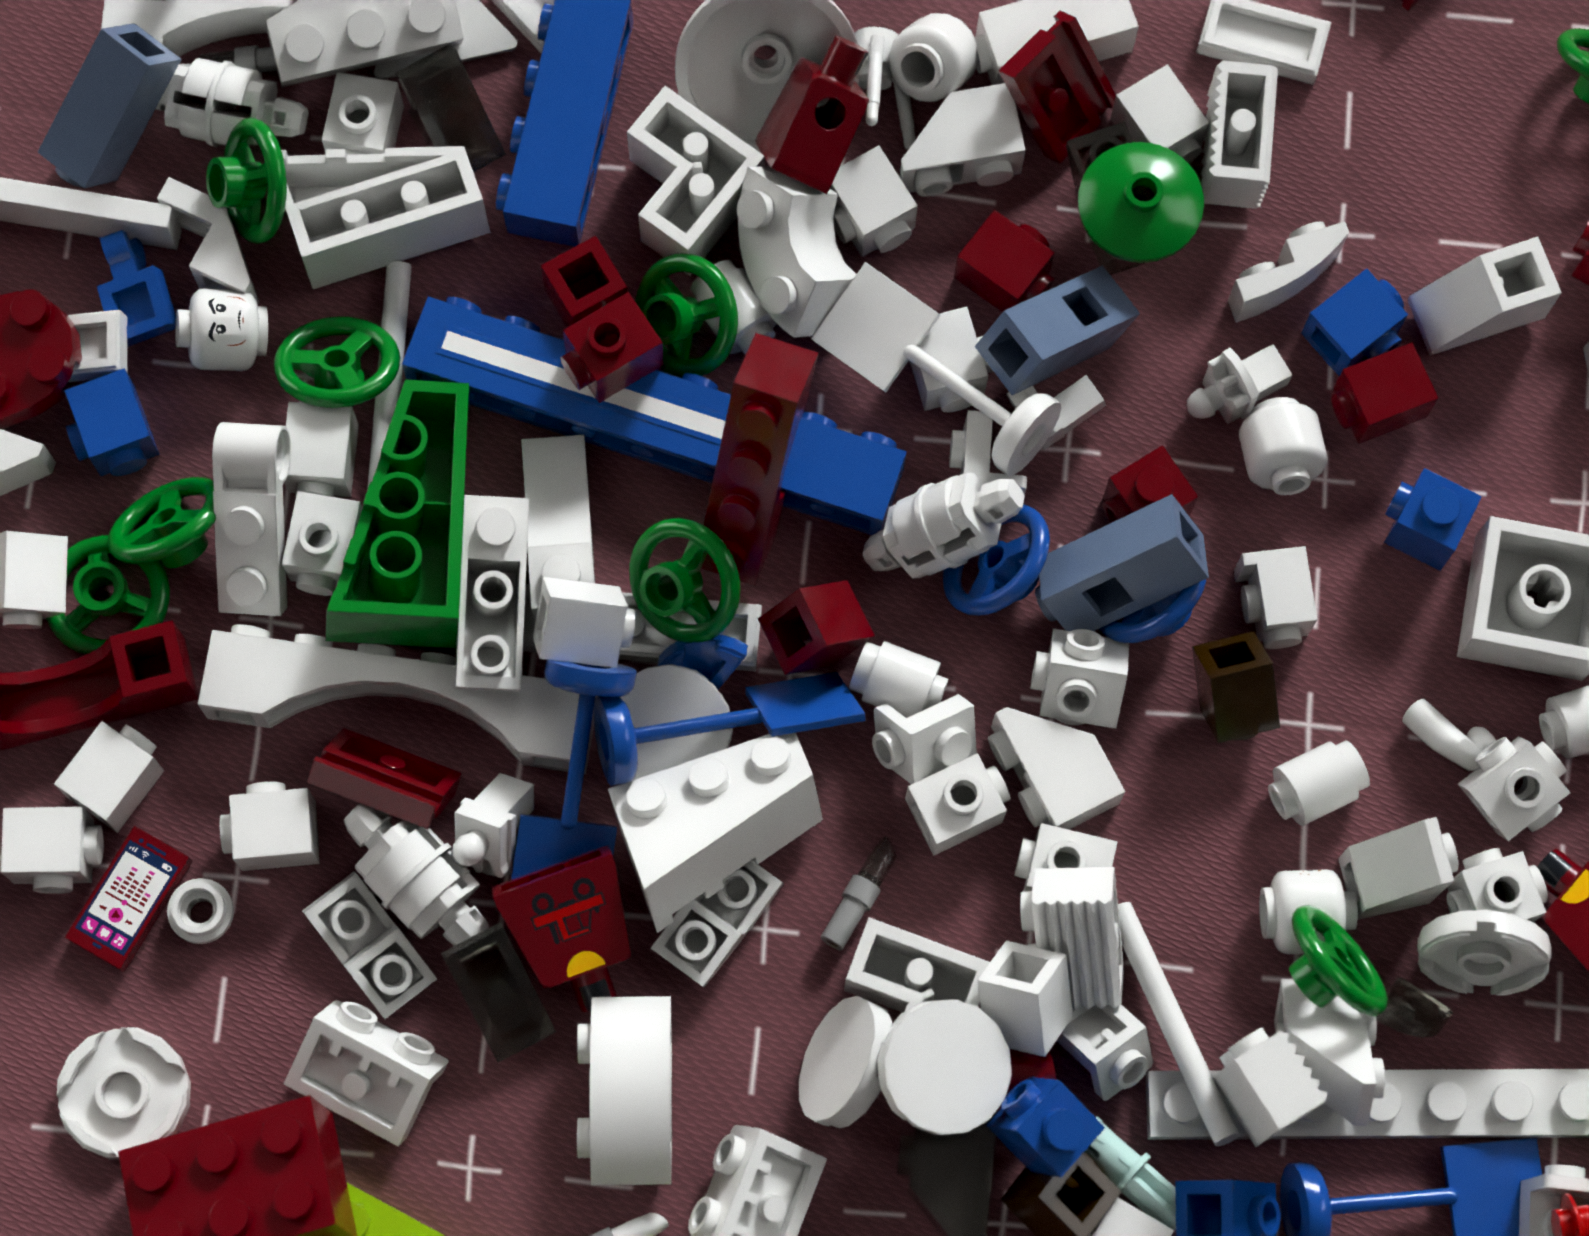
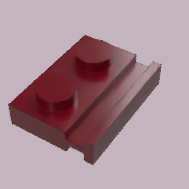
(1058, 85)
(384, 778)

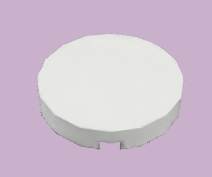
(673, 695)
(1484, 951)
(841, 1063)
(944, 1067)
(122, 1091)

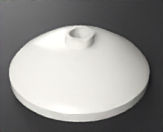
(718, 60)

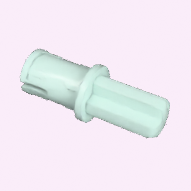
(1134, 1176)

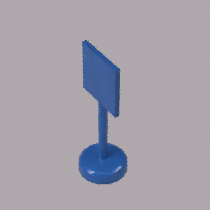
(781, 706)
(554, 840)
(1479, 1188)

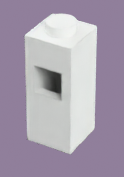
(1006, 29)

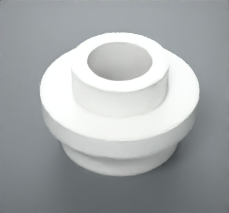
(190, 894)

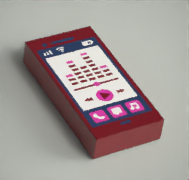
(128, 899)

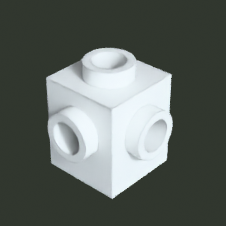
(1081, 678)
(1493, 786)
(1520, 883)

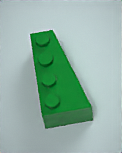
(407, 546)

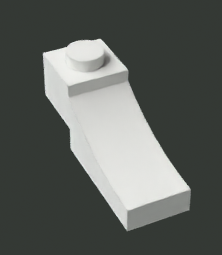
(192, 23)
(558, 512)

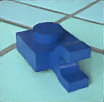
(136, 289)

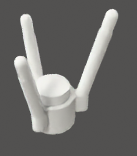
(877, 77)

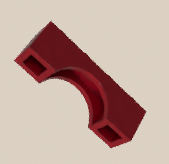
(755, 451)
(116, 681)

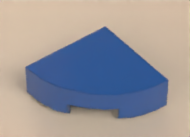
(713, 658)

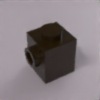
(1236, 687)
(1063, 1204)

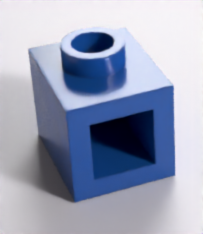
(1356, 322)
(110, 425)
(1430, 518)
(1045, 1126)
(1226, 1208)

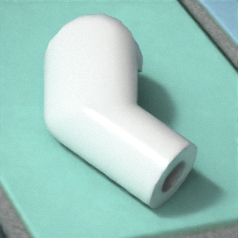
(1445, 737)

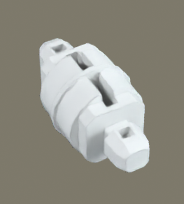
(224, 88)
(943, 525)
(415, 875)

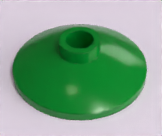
(1133, 227)

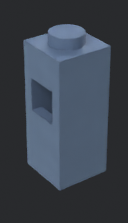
(108, 106)
(1056, 330)
(1122, 567)

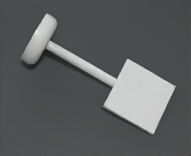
(880, 329)

